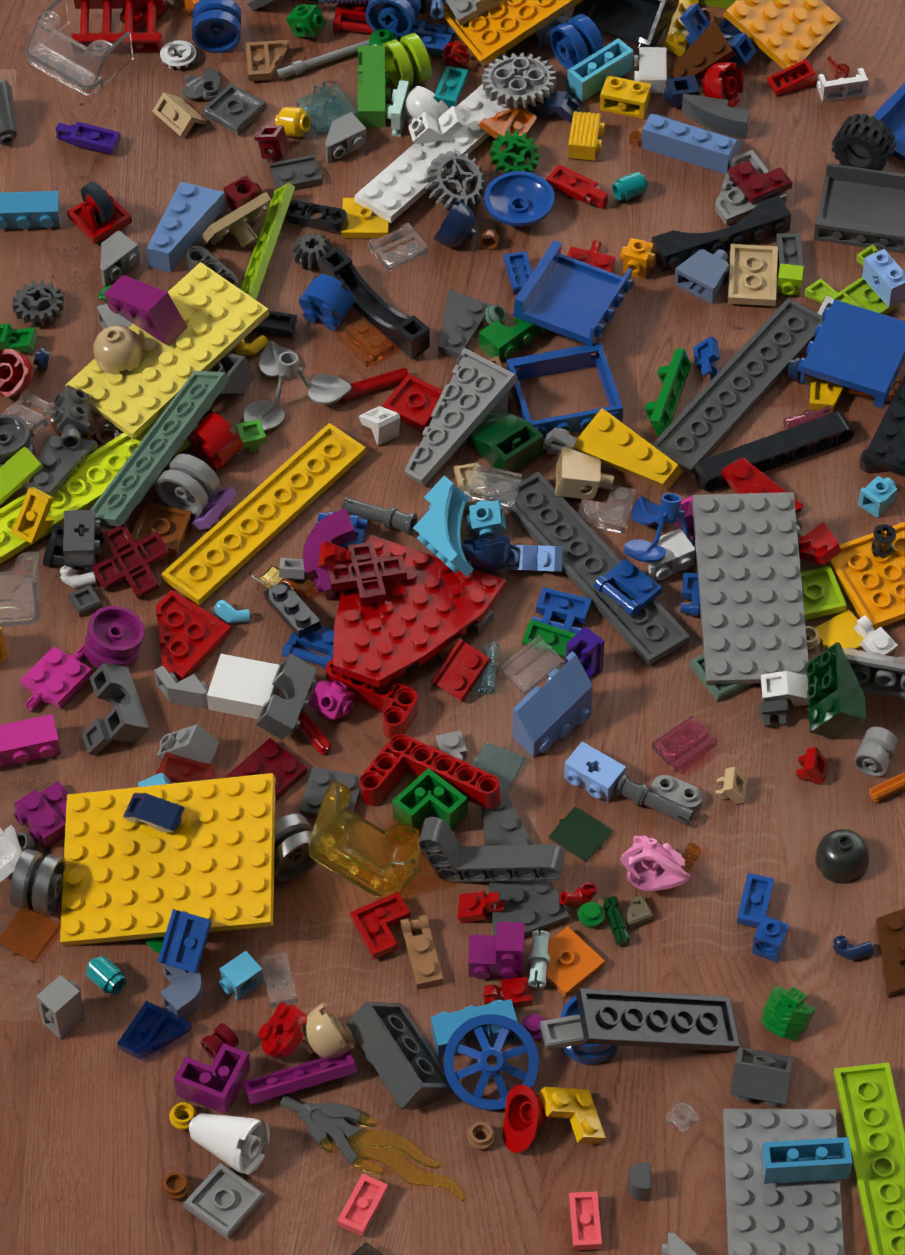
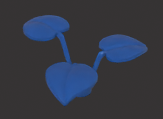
(649, 514)

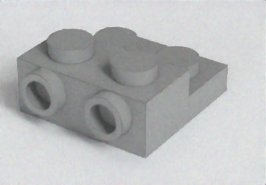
(469, 9)

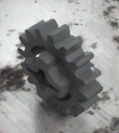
(38, 303)

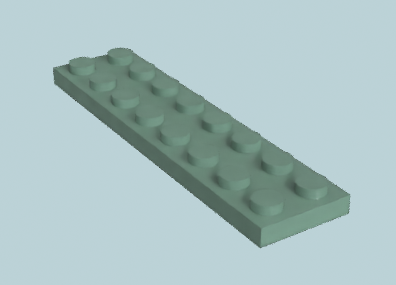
(159, 447)

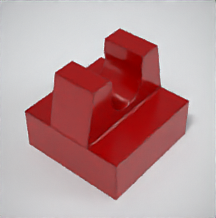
(333, 555)
(814, 766)

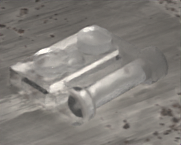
(400, 251)
(35, 420)

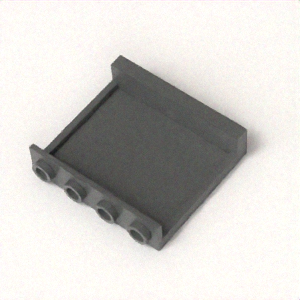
(862, 208)

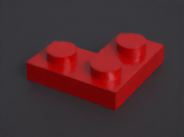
(373, 923)

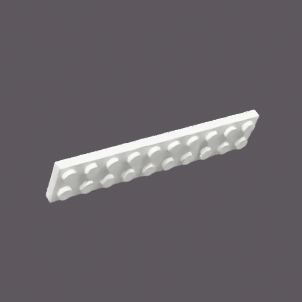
(404, 178)

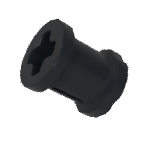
(878, 535)

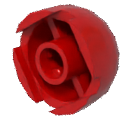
(723, 82)
(15, 373)

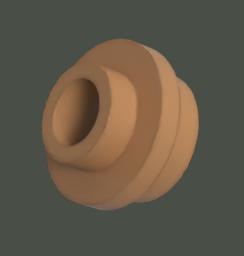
(480, 1129)

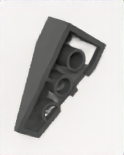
(237, 370)

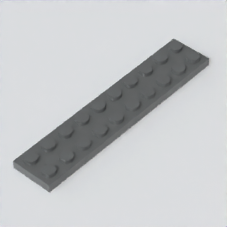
(739, 385)
(586, 558)

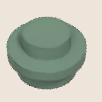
(494, 313)

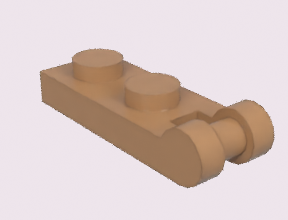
(422, 952)

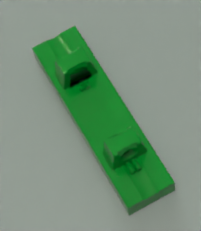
(673, 380)

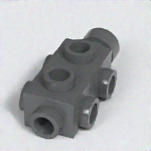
(71, 416)

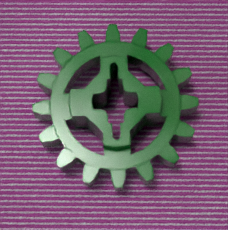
(515, 153)

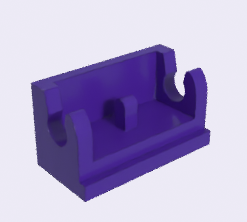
(589, 650)

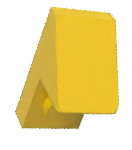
(33, 516)

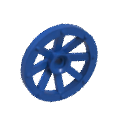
(475, 1024)

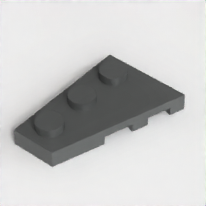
(58, 464)

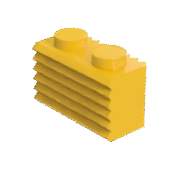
(584, 136)

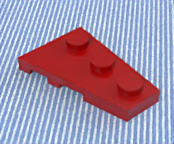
(746, 479)

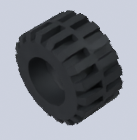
(863, 143)

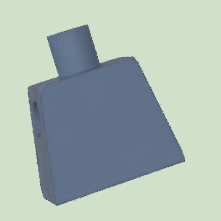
(703, 274)

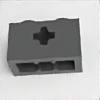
(80, 537)

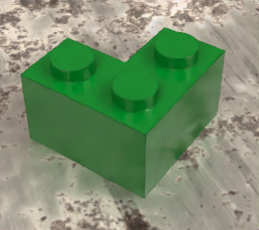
(430, 798)

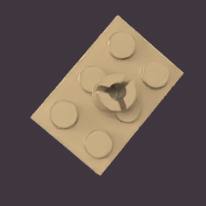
(237, 223)

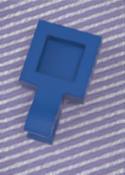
(706, 355)

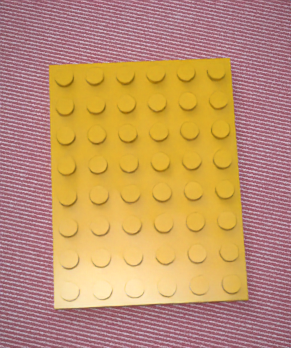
(130, 876)

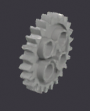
(519, 80)

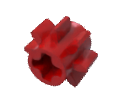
(456, 54)

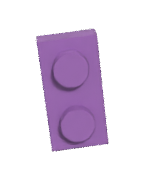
(219, 503)

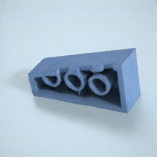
(184, 221)

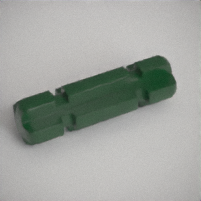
(616, 921)

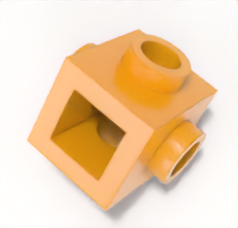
(638, 257)

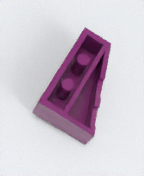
(146, 308)

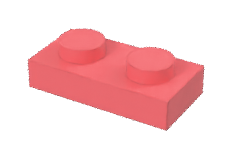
(362, 1205)
(585, 1220)

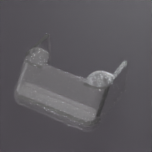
(70, 61)

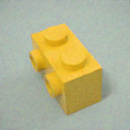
(625, 97)

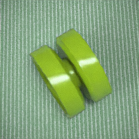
(407, 60)

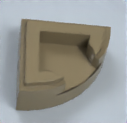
(638, 912)

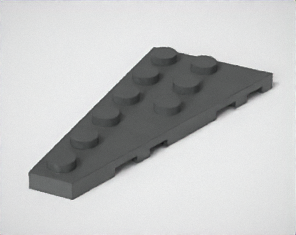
(525, 901)

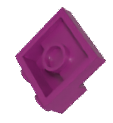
(44, 814)

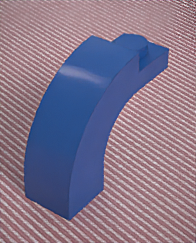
(697, 23)

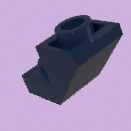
(560, 102)
(154, 811)

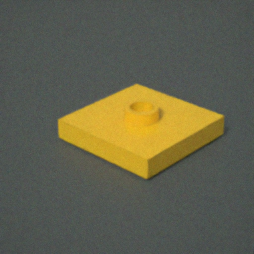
(363, 222)

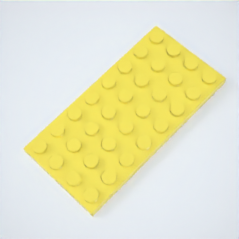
(216, 321)

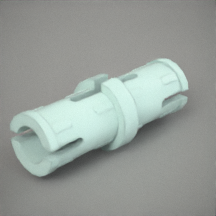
(539, 958)

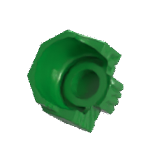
(787, 1012)

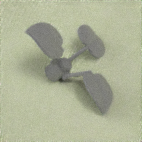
(284, 363)

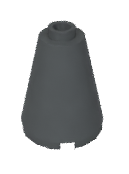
(7, 113)

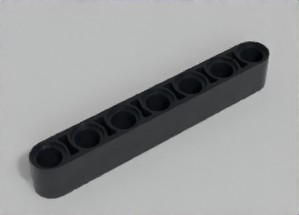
(777, 448)

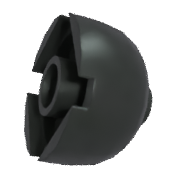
(842, 856)

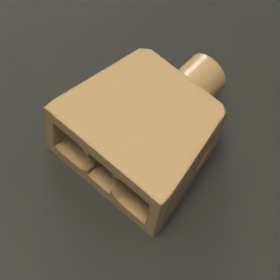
(580, 475)

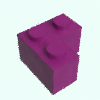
(497, 955)
(214, 1084)

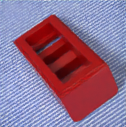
(798, 70)

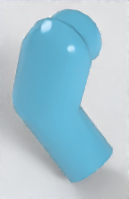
(229, 614)

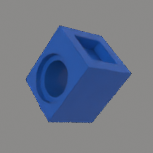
(770, 938)

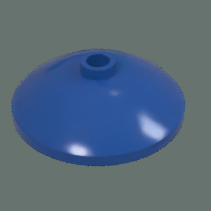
(519, 198)

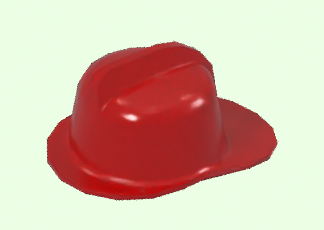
(522, 1118)

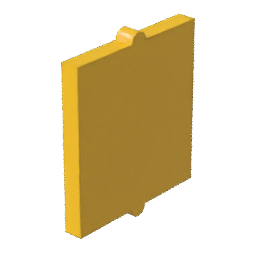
(840, 630)

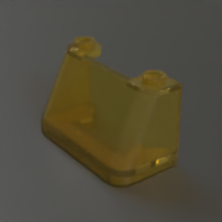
(360, 850)

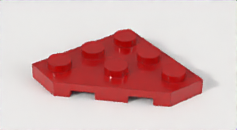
(186, 634)

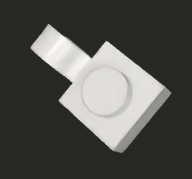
(874, 640)

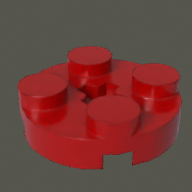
(283, 1031)

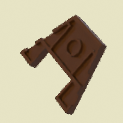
(892, 949)

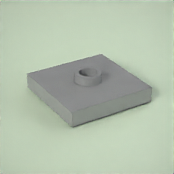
(224, 1200)

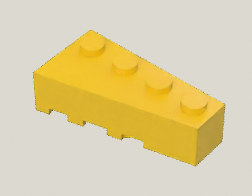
(626, 451)

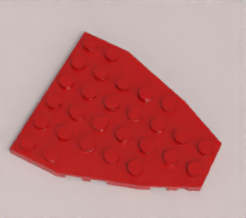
(414, 622)

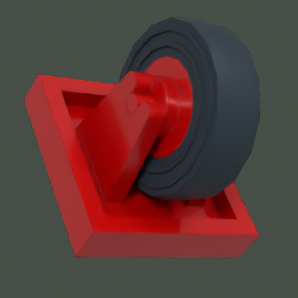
(98, 213)

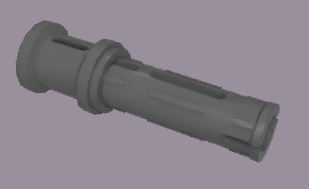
(389, 517)
(644, 796)

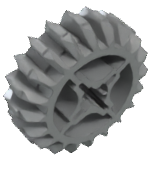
(459, 174)

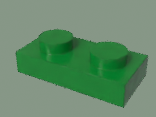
(553, 636)

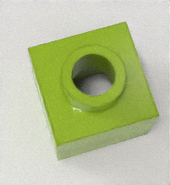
(790, 279)

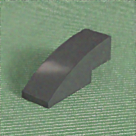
(716, 115)

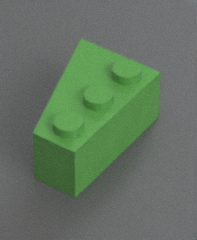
(372, 86)

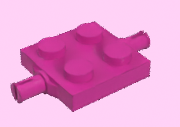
(56, 678)

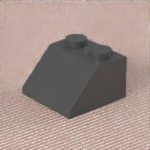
(761, 1076)

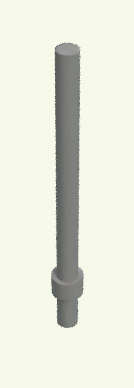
(299, 67)

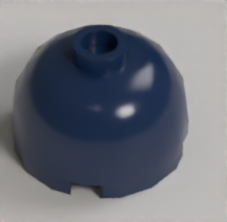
(457, 226)
(487, 553)

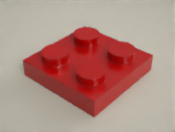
(414, 401)

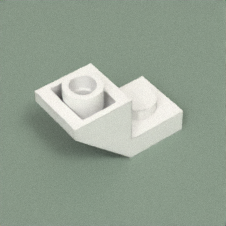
(429, 129)
(785, 686)
(9, 851)

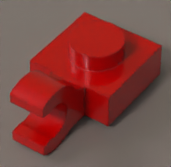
(477, 905)
(515, 989)

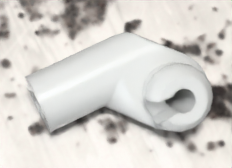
(75, 580)

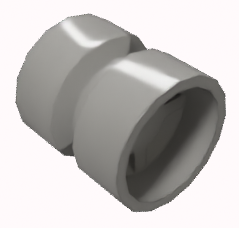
(875, 751)

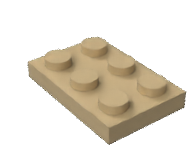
(753, 275)

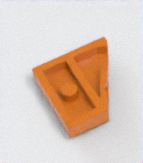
(508, 120)

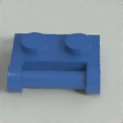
(633, 583)
(318, 641)

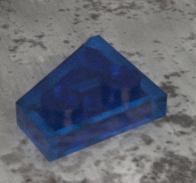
(151, 1031)

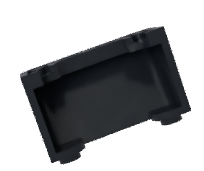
(630, 19)

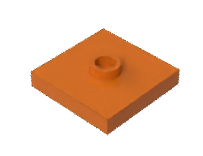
(570, 962)

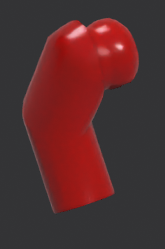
(580, 896)

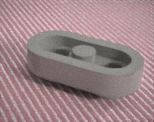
(677, 791)

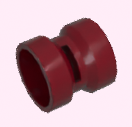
(221, 1035)

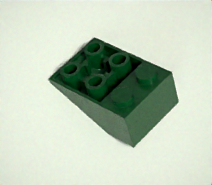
(506, 441)
(833, 694)

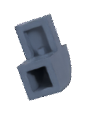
(184, 993)

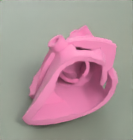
(654, 865)

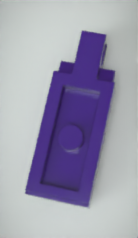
(89, 136)

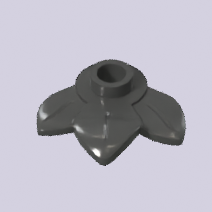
(203, 87)

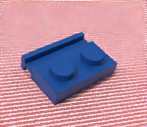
(184, 941)

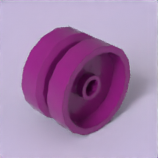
(114, 637)

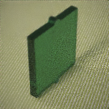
(580, 834)

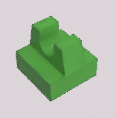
(251, 434)

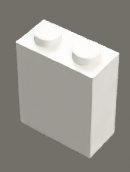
(241, 686)

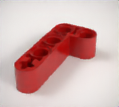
(391, 704)

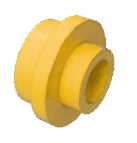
(182, 1109)

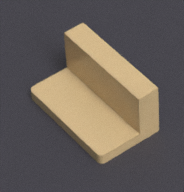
(177, 114)

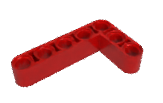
(412, 756)

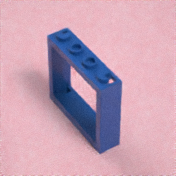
(559, 362)

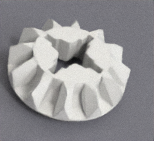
(181, 48)

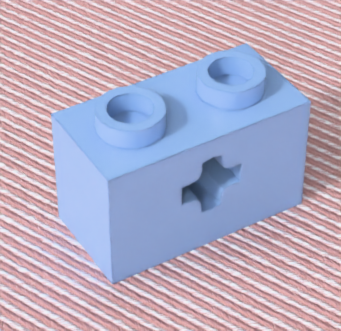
(885, 277)
(593, 771)

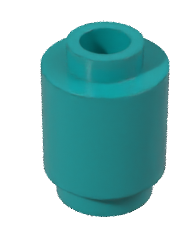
(629, 186)
(106, 975)

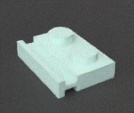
(397, 111)

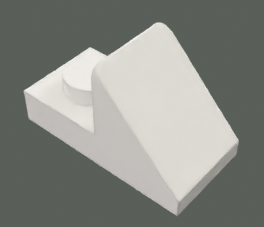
(383, 422)

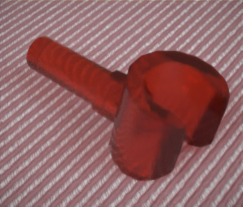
(839, 68)

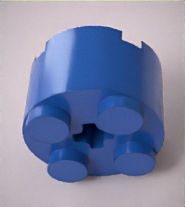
(326, 301)

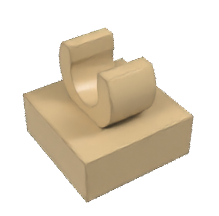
(733, 786)

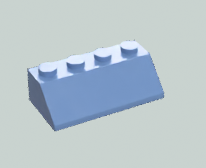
(689, 143)

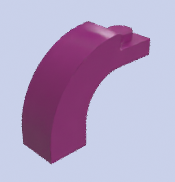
(334, 529)

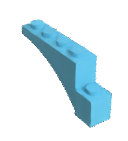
(442, 524)

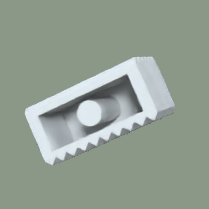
(651, 67)

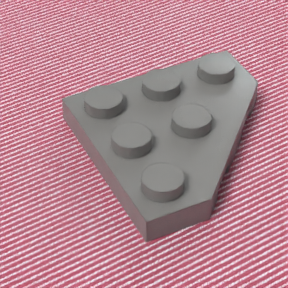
(732, 203)

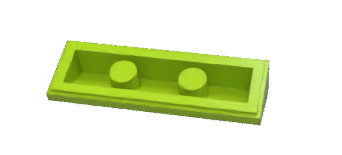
(17, 472)

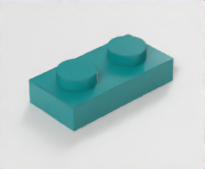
(451, 85)

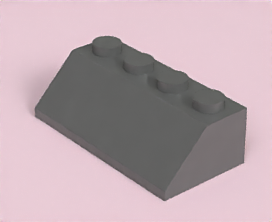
(399, 1054)

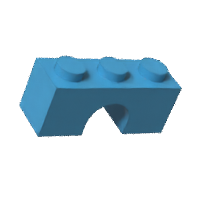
(446, 1023)

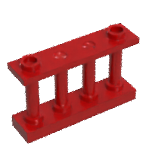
(141, 42)

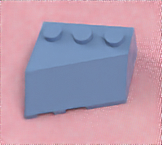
(554, 708)

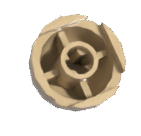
(117, 349)
(325, 1034)

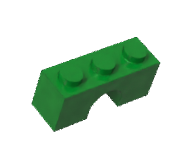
(505, 340)

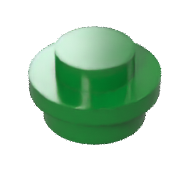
(591, 914)

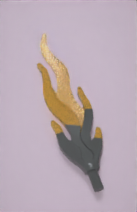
(356, 1143)

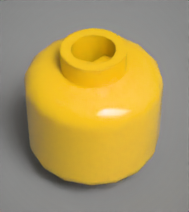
(295, 121)

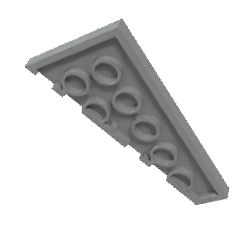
(462, 406)

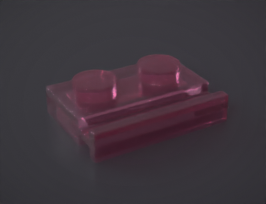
(684, 744)

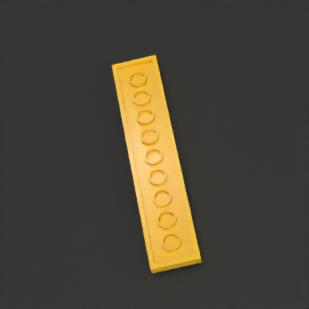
(263, 514)

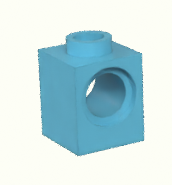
(241, 976)

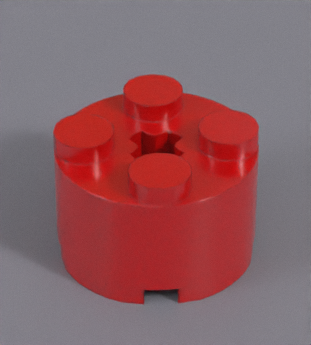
(214, 441)

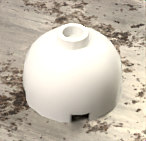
(421, 101)

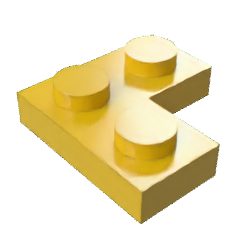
(578, 1107)

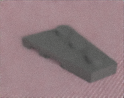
(460, 323)

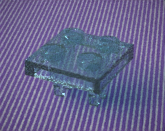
(325, 106)

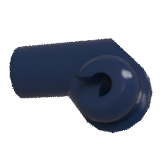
(850, 951)

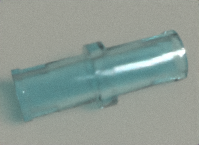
(488, 677)

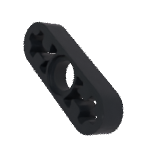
(332, 218)

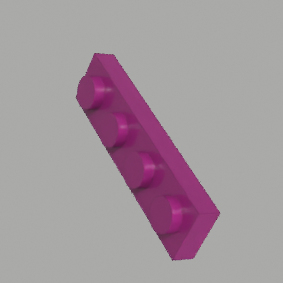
(298, 1077)

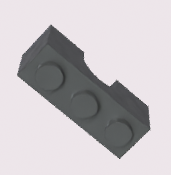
(295, 680)
(127, 719)

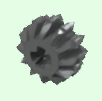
(309, 249)

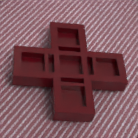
(131, 560)
(367, 573)

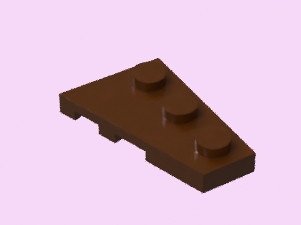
(706, 51)

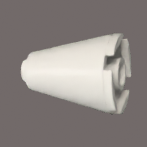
(232, 1139)

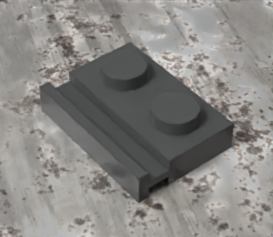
(300, 172)

